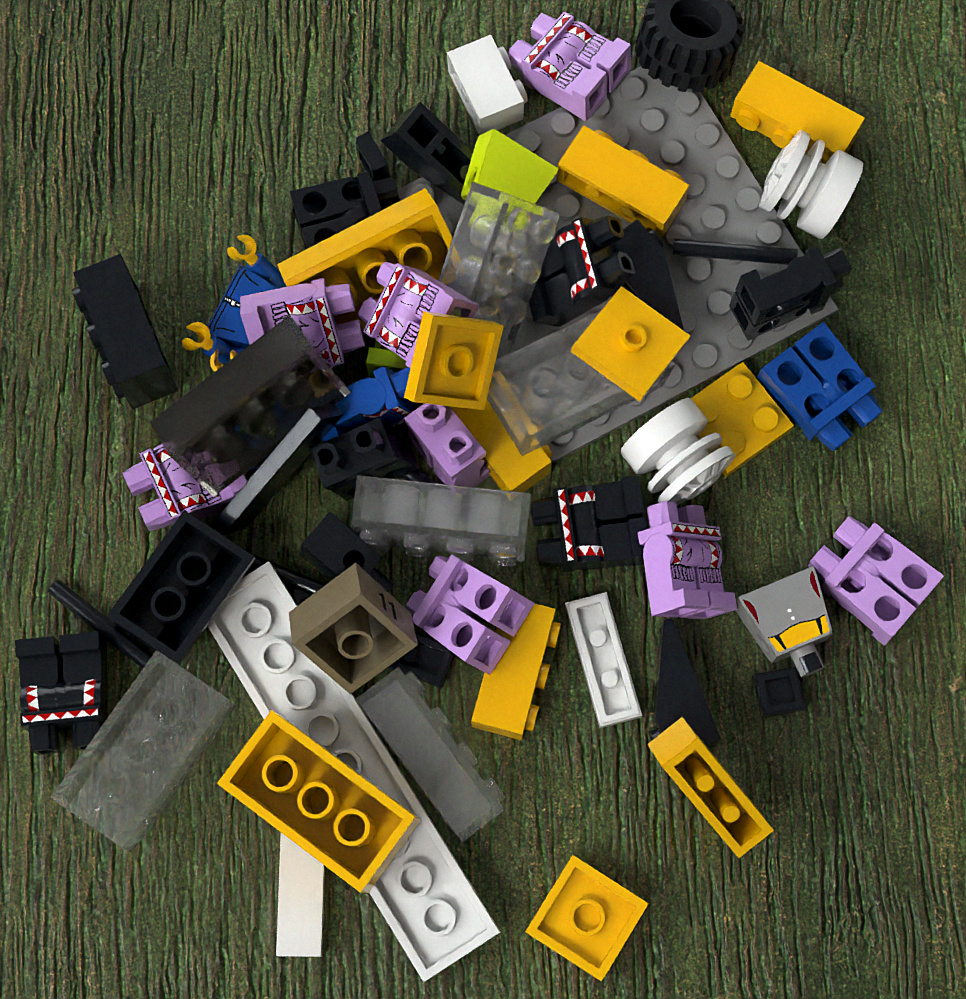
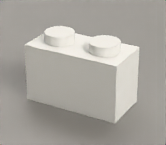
(486, 84)

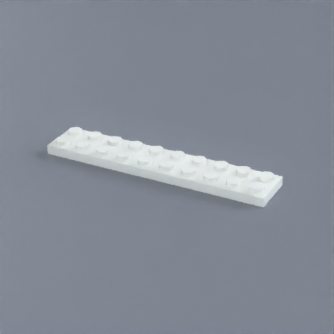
(423, 887)

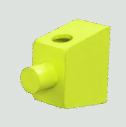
(508, 168)

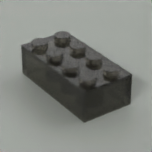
(248, 406)

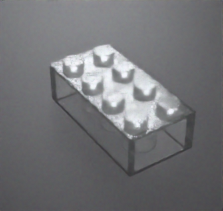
(498, 257)
(551, 391)
(441, 519)
(143, 751)

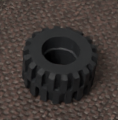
(689, 42)

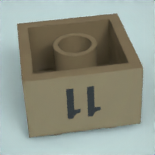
(352, 628)

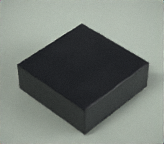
(371, 157)
(778, 692)

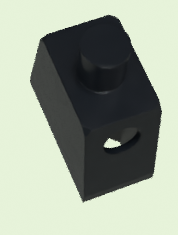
(335, 542)

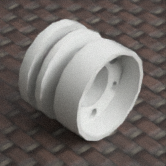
(810, 184)
(673, 447)

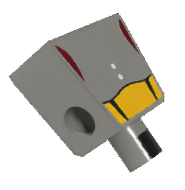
(788, 619)

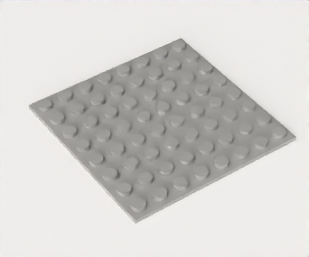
(721, 206)

